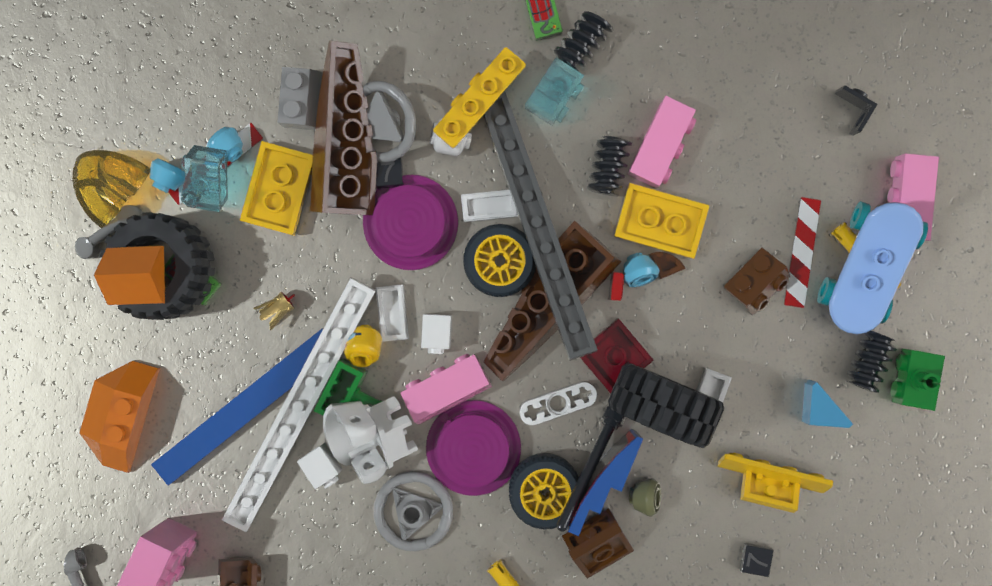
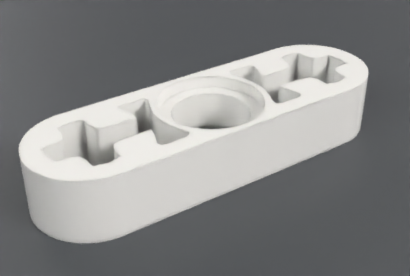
(580, 404)

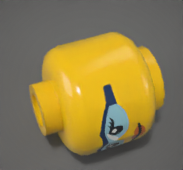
(363, 346)

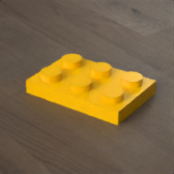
(277, 188)
(661, 221)

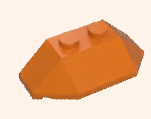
(118, 413)

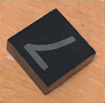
(389, 174)
(756, 560)

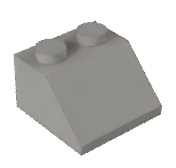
(299, 98)

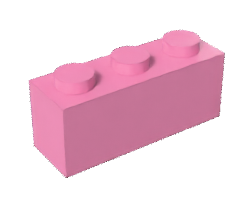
(662, 142)
(915, 184)
(445, 388)

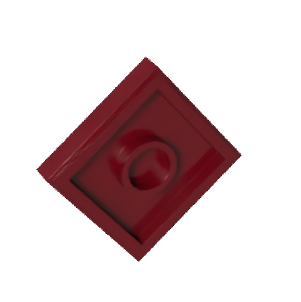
(614, 349)

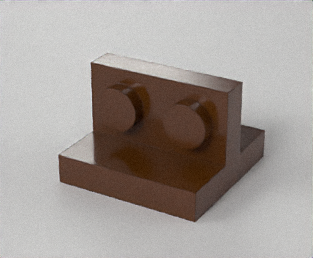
(598, 544)

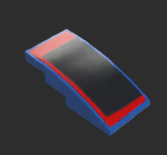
(609, 473)

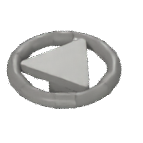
(386, 121)
(413, 511)

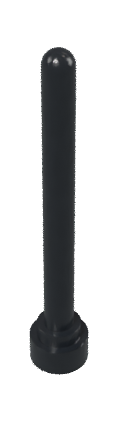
(611, 422)

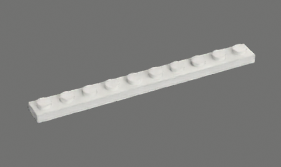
(298, 404)

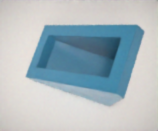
(821, 409)

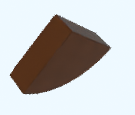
(667, 264)

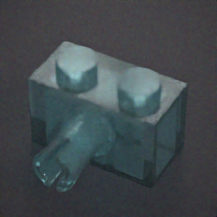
(554, 92)
(205, 178)

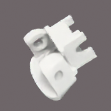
(357, 429)

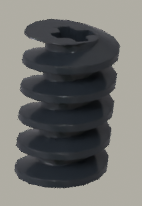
(582, 38)
(608, 166)
(871, 361)

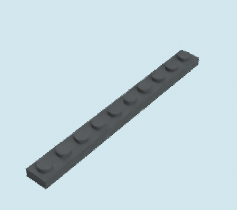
(539, 230)

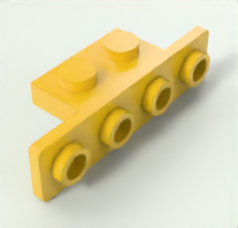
(482, 94)
(772, 484)

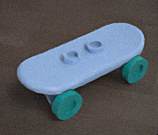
(874, 266)

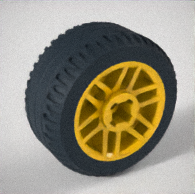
(480, 260)
(535, 475)

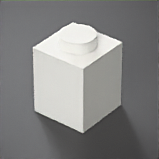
(436, 333)
(320, 467)

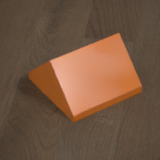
(132, 275)

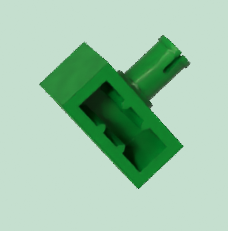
(917, 379)
(345, 387)

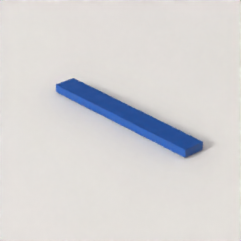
(234, 415)

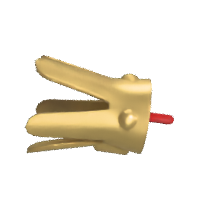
(280, 305)

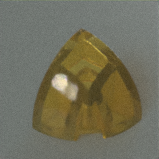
(105, 182)

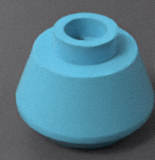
(227, 139)
(166, 175)
(639, 270)

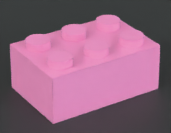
(159, 555)

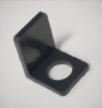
(859, 99)

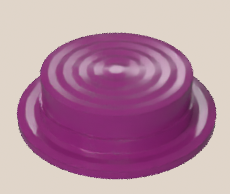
(412, 224)
(473, 448)

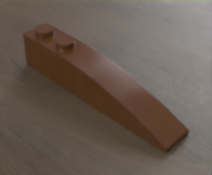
(343, 149)
(532, 319)

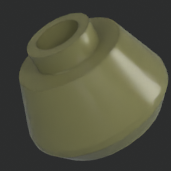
(646, 497)

